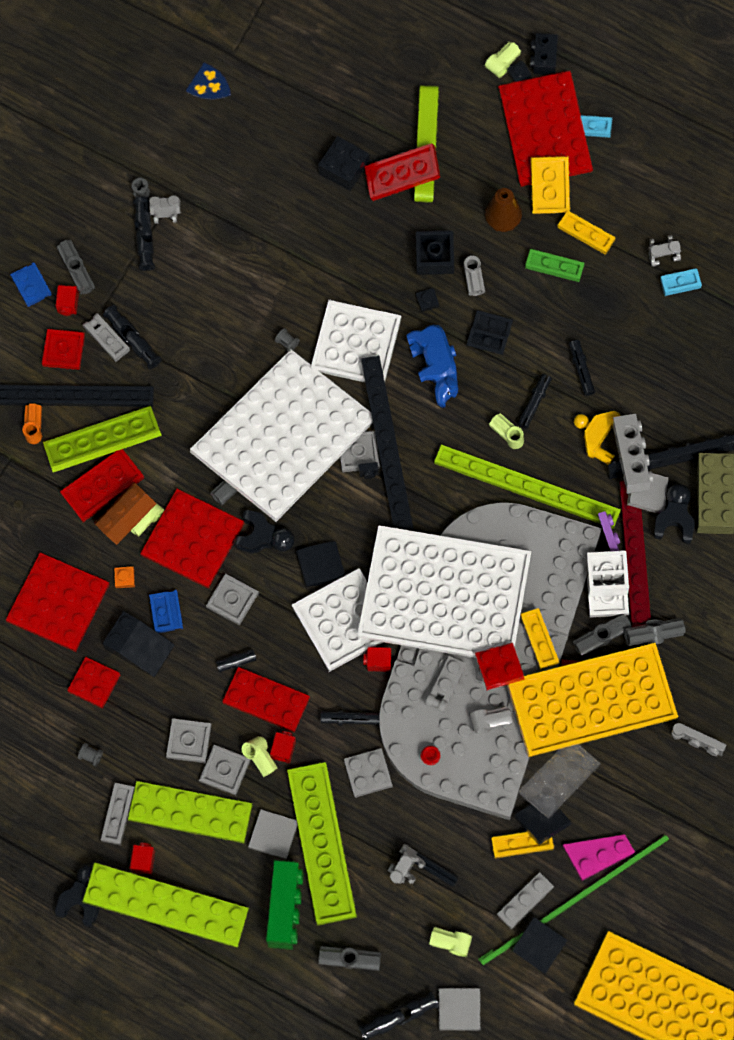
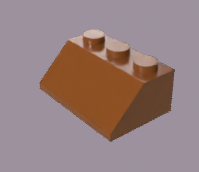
(125, 513)

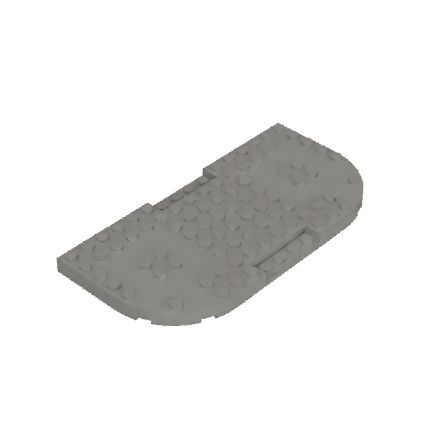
(485, 767)

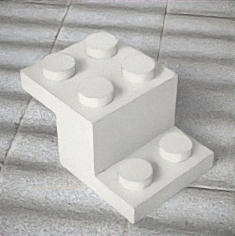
(607, 584)

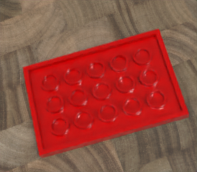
(545, 123)

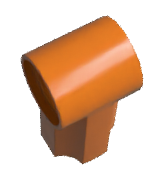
(32, 422)

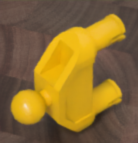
(596, 433)

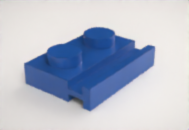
(30, 284)
(166, 611)

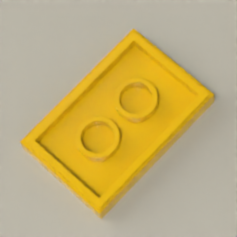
(550, 185)

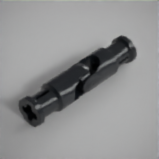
(143, 231)
(139, 345)
(386, 1022)

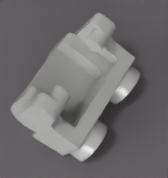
(165, 208)
(669, 248)
(406, 862)

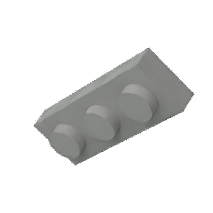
(117, 814)
(525, 900)

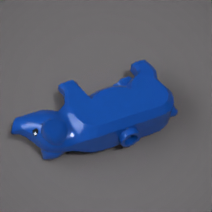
(439, 361)

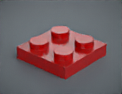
(63, 349)
(499, 666)
(94, 682)

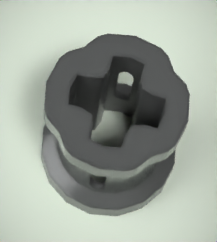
(140, 188)
(287, 340)
(90, 754)

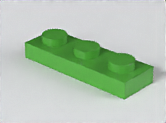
(554, 265)

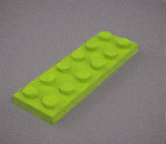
(102, 439)
(190, 812)

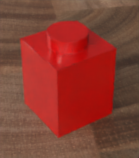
(67, 300)
(378, 659)
(283, 747)
(142, 858)

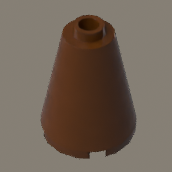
(503, 211)

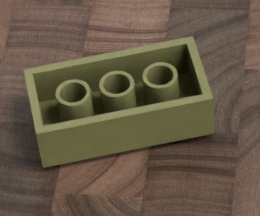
(715, 493)

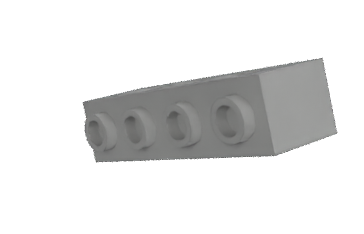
(633, 480)

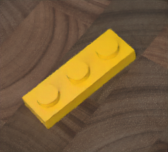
(586, 232)
(539, 638)
(518, 844)

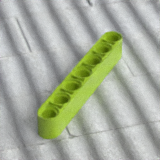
(427, 134)

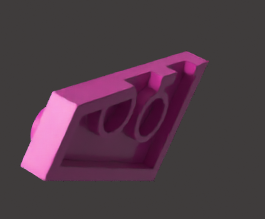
(597, 854)

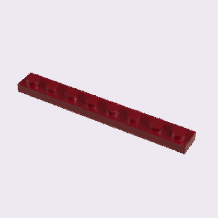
(636, 561)

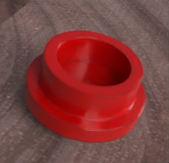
(430, 755)

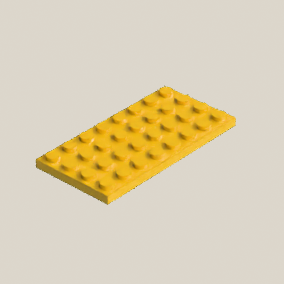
(592, 699)
(654, 995)

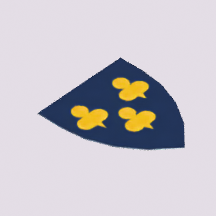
(209, 84)

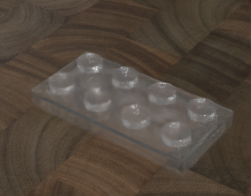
(559, 779)

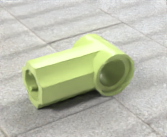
(500, 62)
(506, 430)
(152, 516)
(257, 751)
(456, 943)

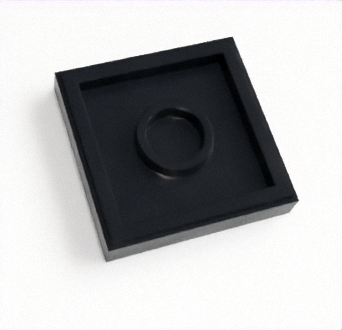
(539, 826)
(539, 945)

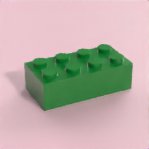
(283, 905)

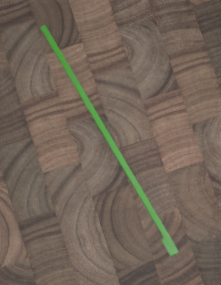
(491, 955)

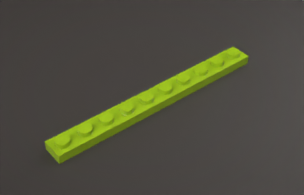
(524, 485)

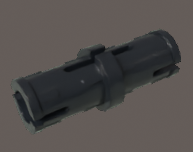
(236, 660)

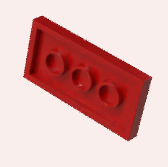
(402, 172)
(101, 485)
(266, 699)

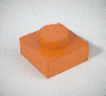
(124, 577)

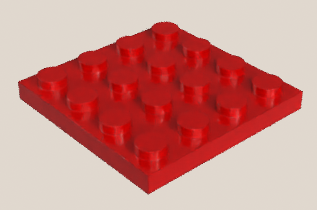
(192, 538)
(57, 602)

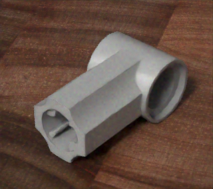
(474, 276)
(485, 720)

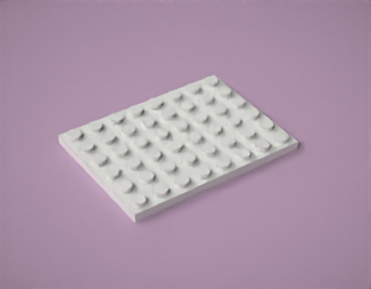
(283, 435)
(443, 592)

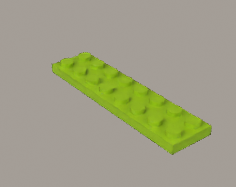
(321, 844)
(165, 905)

